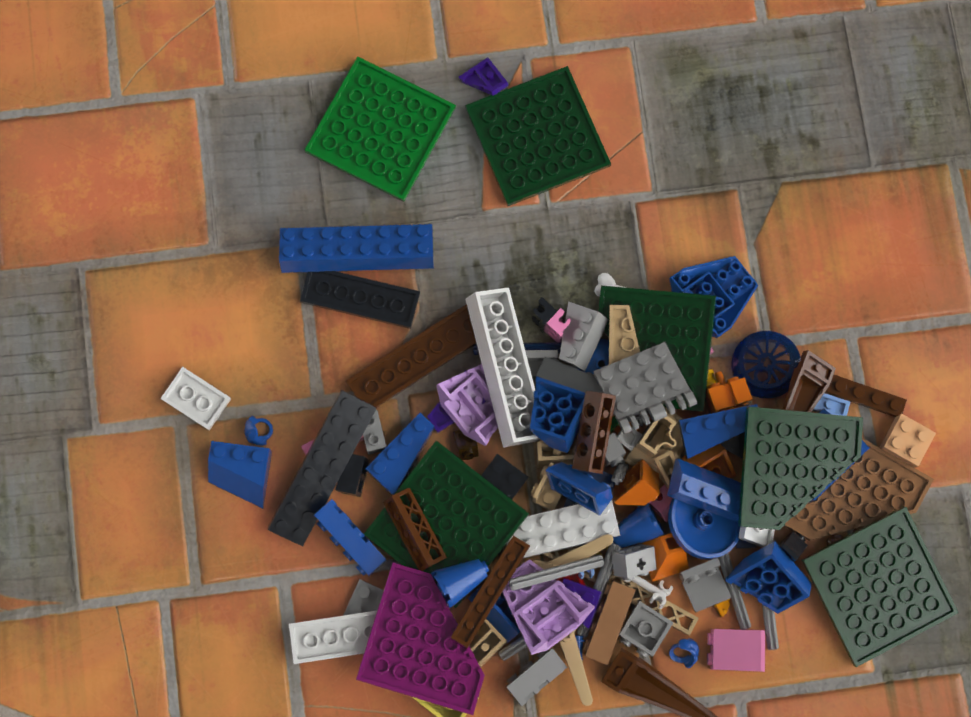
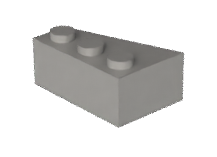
(581, 335)
(535, 676)

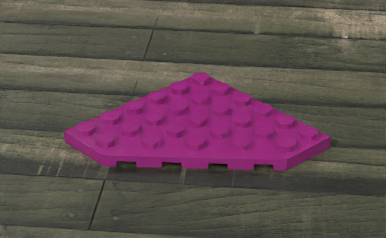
(413, 646)

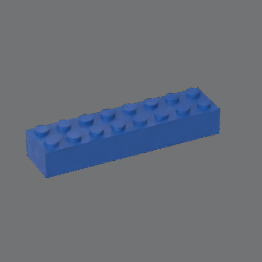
(356, 248)

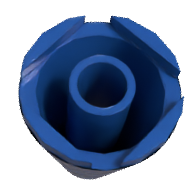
(638, 527)
(460, 579)

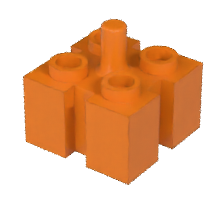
(727, 395)

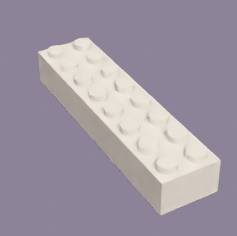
(504, 363)

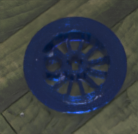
(762, 388)

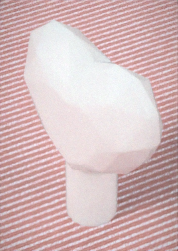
(605, 280)

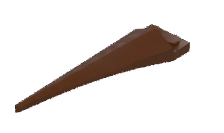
(808, 383)
(643, 682)

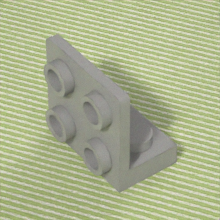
(705, 585)

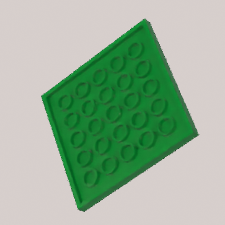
(380, 129)

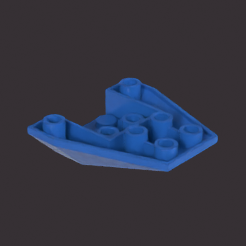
(720, 278)

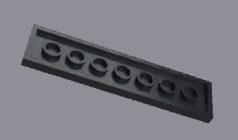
(321, 467)

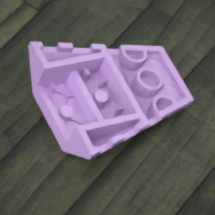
(463, 400)
(545, 610)

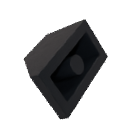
(793, 545)

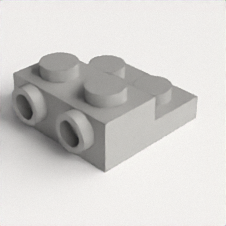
(645, 630)

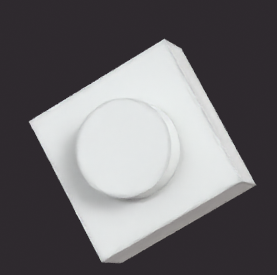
(629, 439)

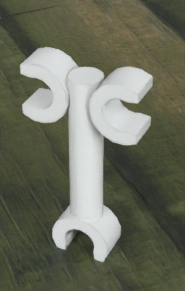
(659, 592)

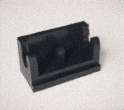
(544, 313)
(353, 476)

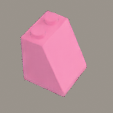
(736, 650)

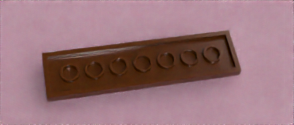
(414, 359)

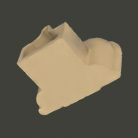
(664, 436)

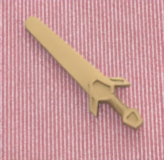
(582, 552)
(575, 664)

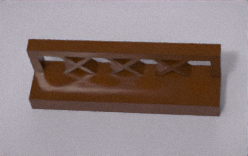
(411, 537)

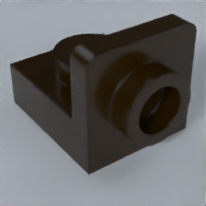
(466, 446)

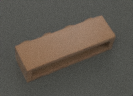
(609, 623)

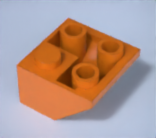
(669, 557)

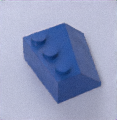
(556, 414)
(240, 470)
(771, 578)

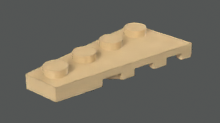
(621, 334)

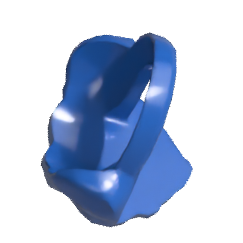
(252, 433)
(689, 645)

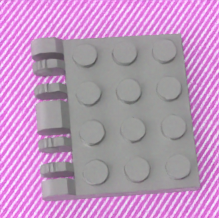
(643, 385)

